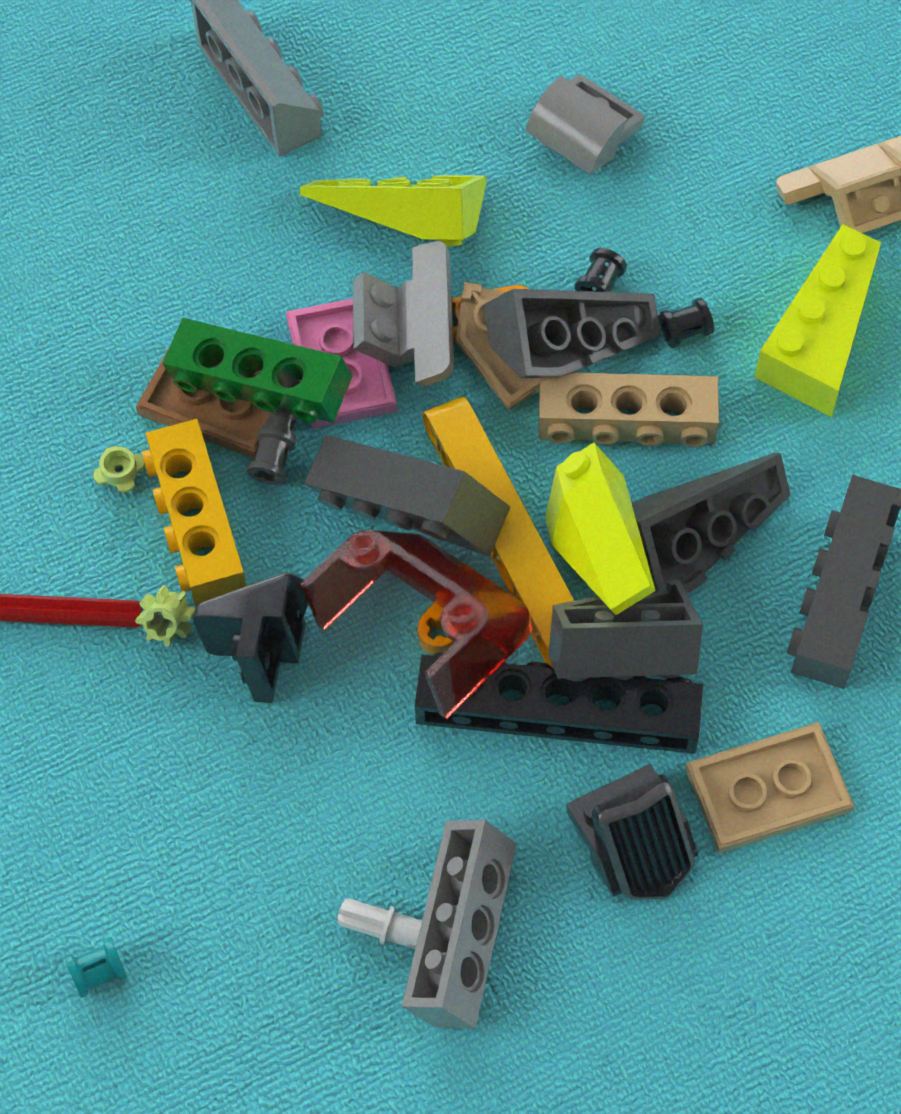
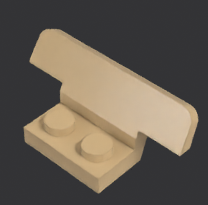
(861, 183)

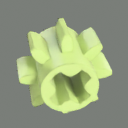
(159, 612)

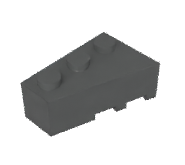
(646, 639)

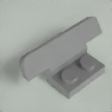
(410, 319)

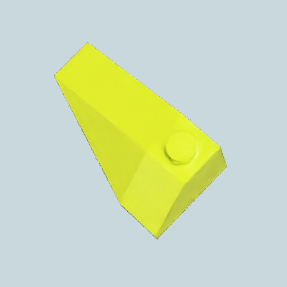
(433, 209)

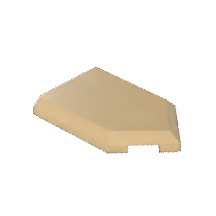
(474, 342)

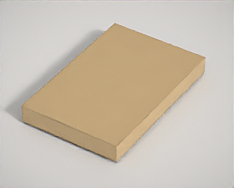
(769, 787)

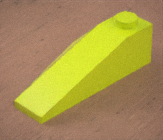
(597, 529)

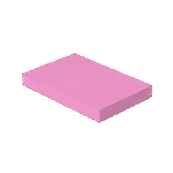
(331, 330)

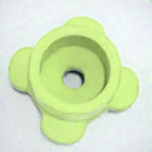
(118, 457)

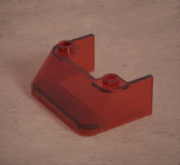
(475, 613)

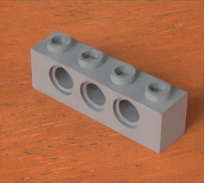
(459, 925)

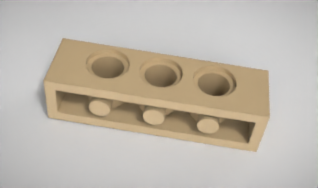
(644, 393)

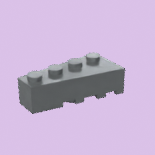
(407, 493)
(846, 582)

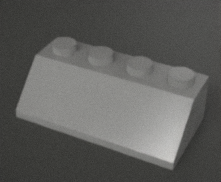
(257, 74)

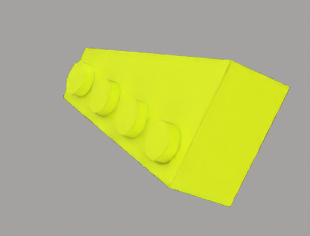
(817, 331)

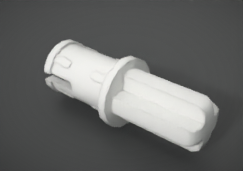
(379, 923)

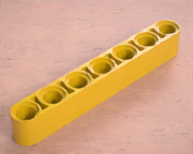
(519, 548)

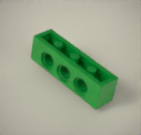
(241, 354)

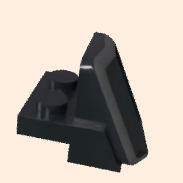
(256, 628)
(636, 835)

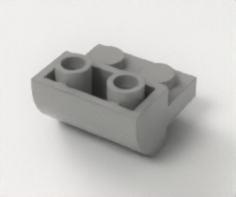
(582, 122)

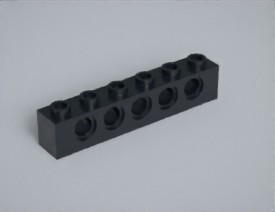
(579, 719)

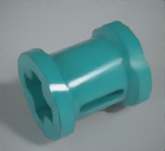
(87, 980)

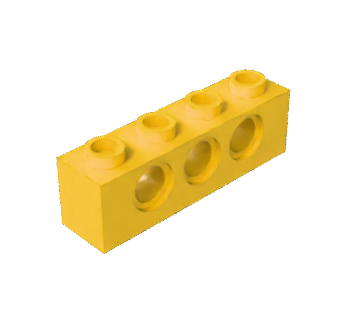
(184, 450)

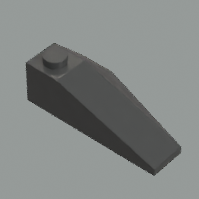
(566, 330)
(702, 519)

